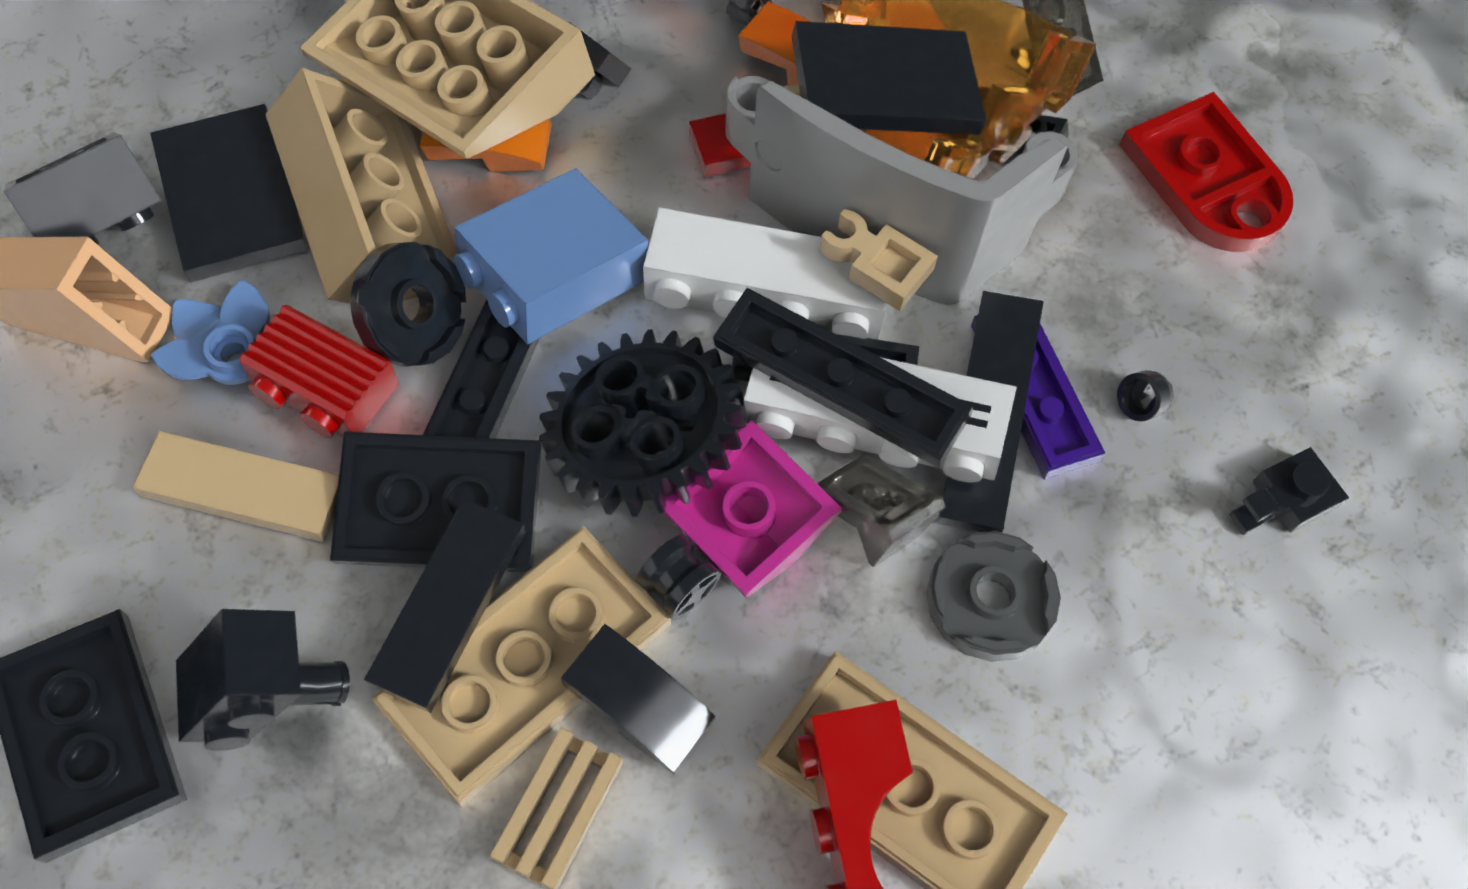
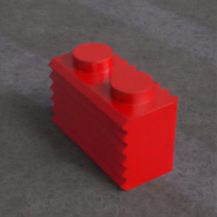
(318, 374)

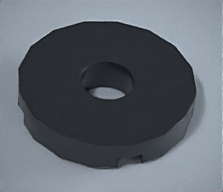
(378, 303)

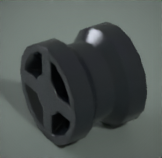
(678, 576)

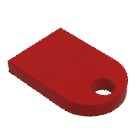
(1211, 171)

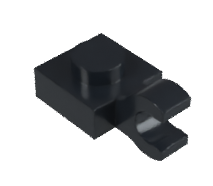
(1293, 491)

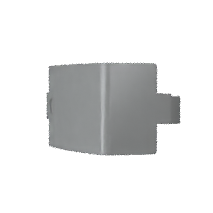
(817, 165)

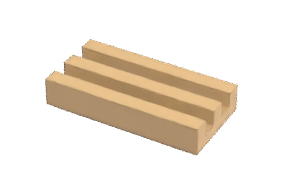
(586, 754)

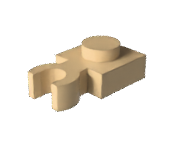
(882, 263)

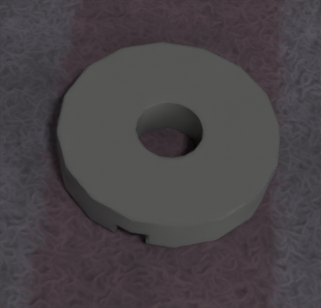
(978, 628)

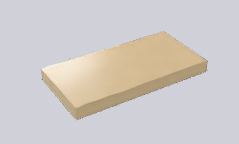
(511, 670)
(948, 822)

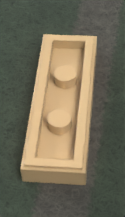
(239, 486)

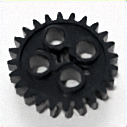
(631, 407)

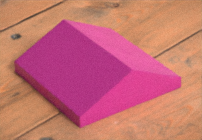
(755, 514)

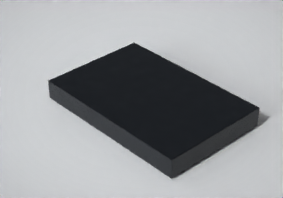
(889, 77)
(227, 193)
(406, 488)
(84, 736)

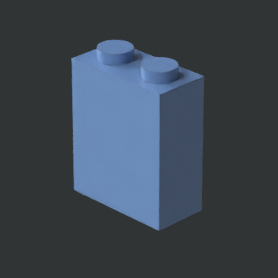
(550, 255)

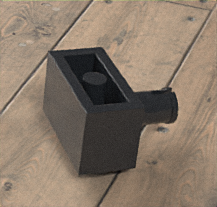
(245, 675)

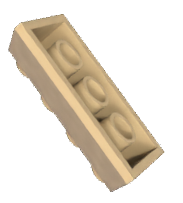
(352, 177)

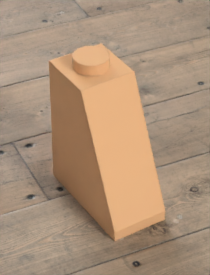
(79, 296)

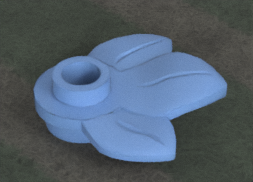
(213, 334)

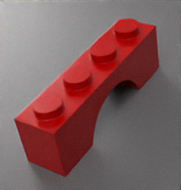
(855, 764)

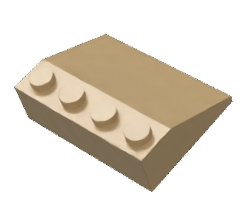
(457, 66)

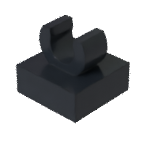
(604, 64)

